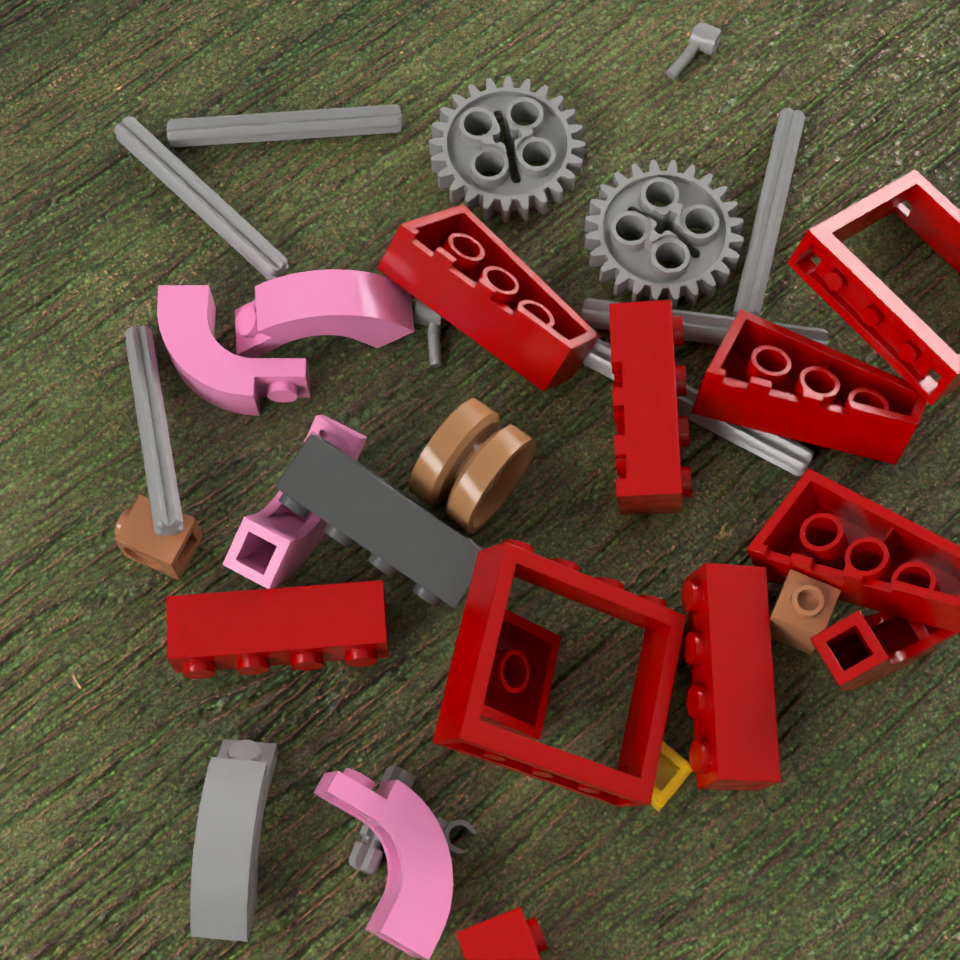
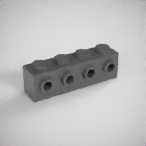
(381, 519)

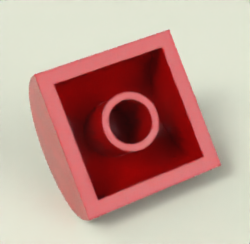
(521, 677)

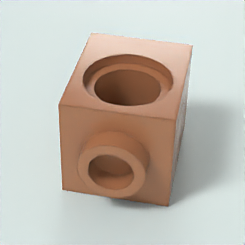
(140, 543)
(801, 610)

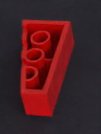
(488, 294)
(807, 392)
(646, 408)
(862, 551)

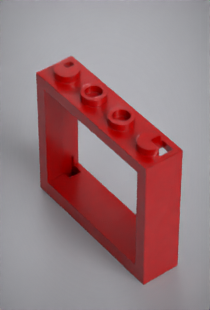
(866, 301)
(474, 655)

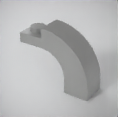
(228, 840)

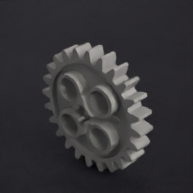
(549, 139)
(663, 234)

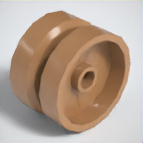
(472, 465)

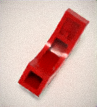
(874, 646)

